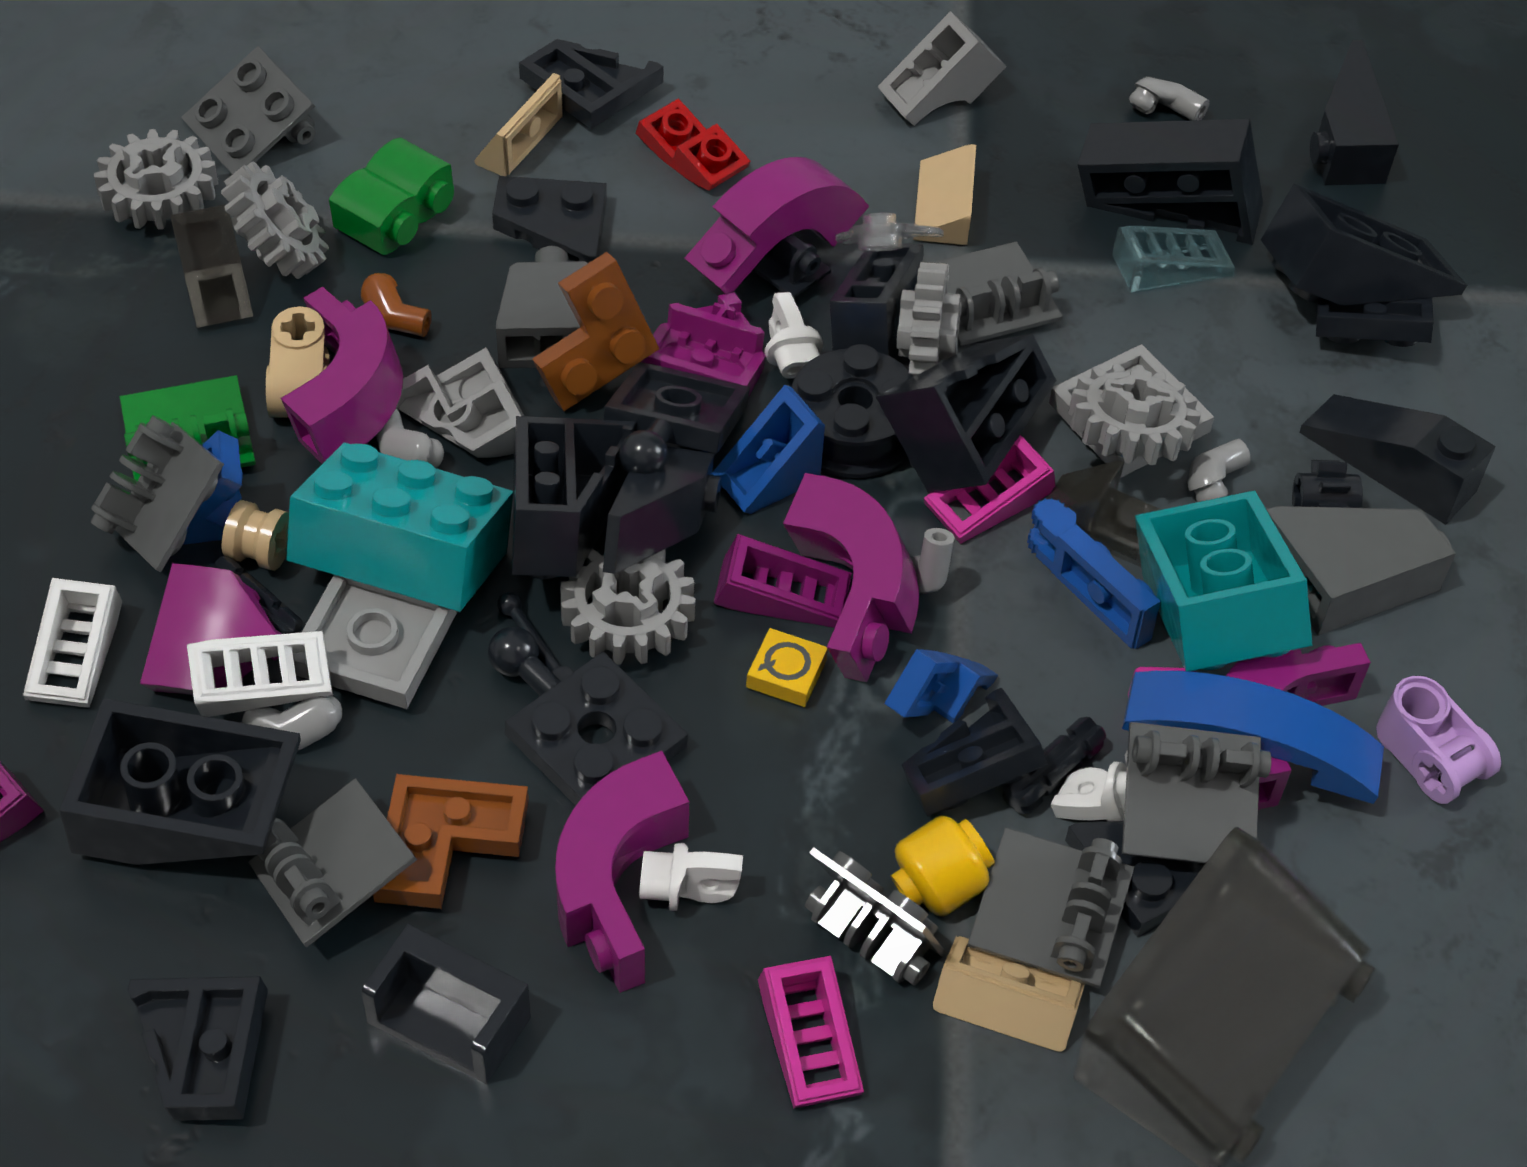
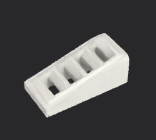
(63, 598)
(232, 651)

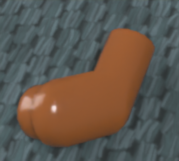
(399, 317)

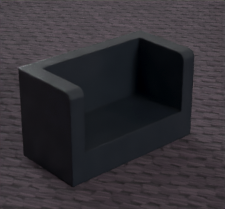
(446, 1003)

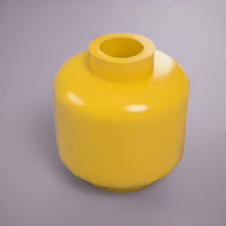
(942, 865)

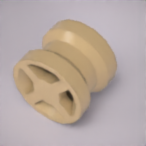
(256, 535)

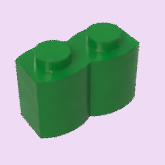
(392, 196)

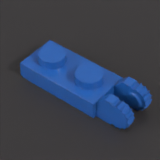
(1092, 573)

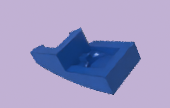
(938, 684)

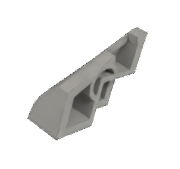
(465, 405)

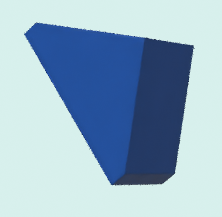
(773, 453)

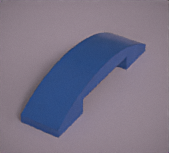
(1290, 726)

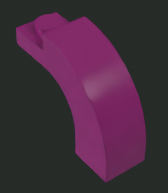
(767, 208)
(359, 386)
(851, 528)
(1321, 676)
(608, 830)

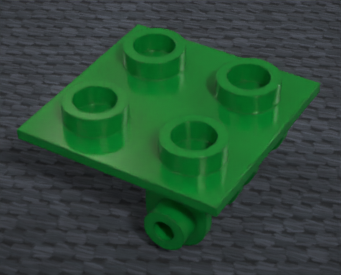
(196, 408)

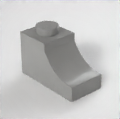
(941, 69)

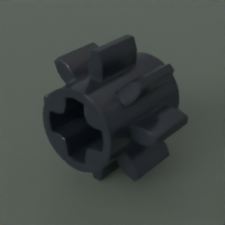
(1327, 486)

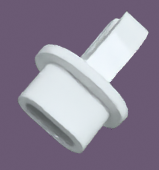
(791, 341)
(1092, 794)
(692, 875)

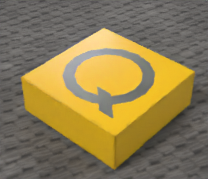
(787, 667)

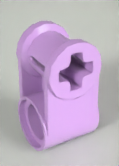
(1435, 739)

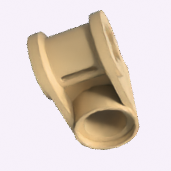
(295, 355)

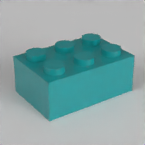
(399, 525)
(1224, 581)

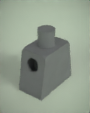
(534, 308)

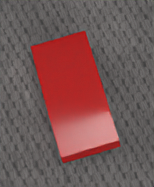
(693, 151)

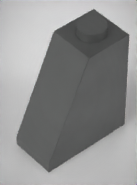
(1362, 559)

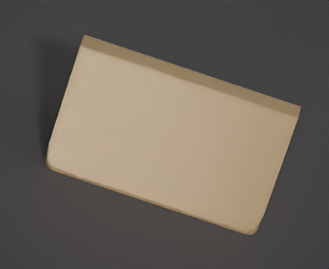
(524, 129)
(947, 194)
(1007, 996)

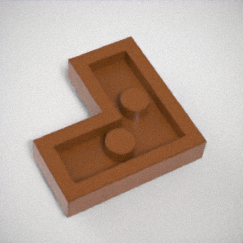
(610, 334)
(447, 817)

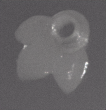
(882, 233)

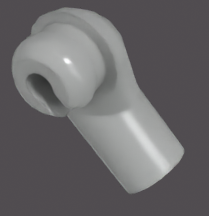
(1170, 94)
(407, 443)
(1212, 466)
(934, 561)
(311, 718)

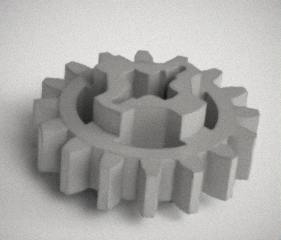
(155, 178)
(275, 220)
(929, 319)
(1134, 413)
(628, 606)

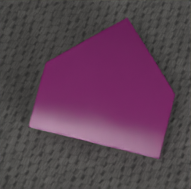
(711, 342)
(195, 608)

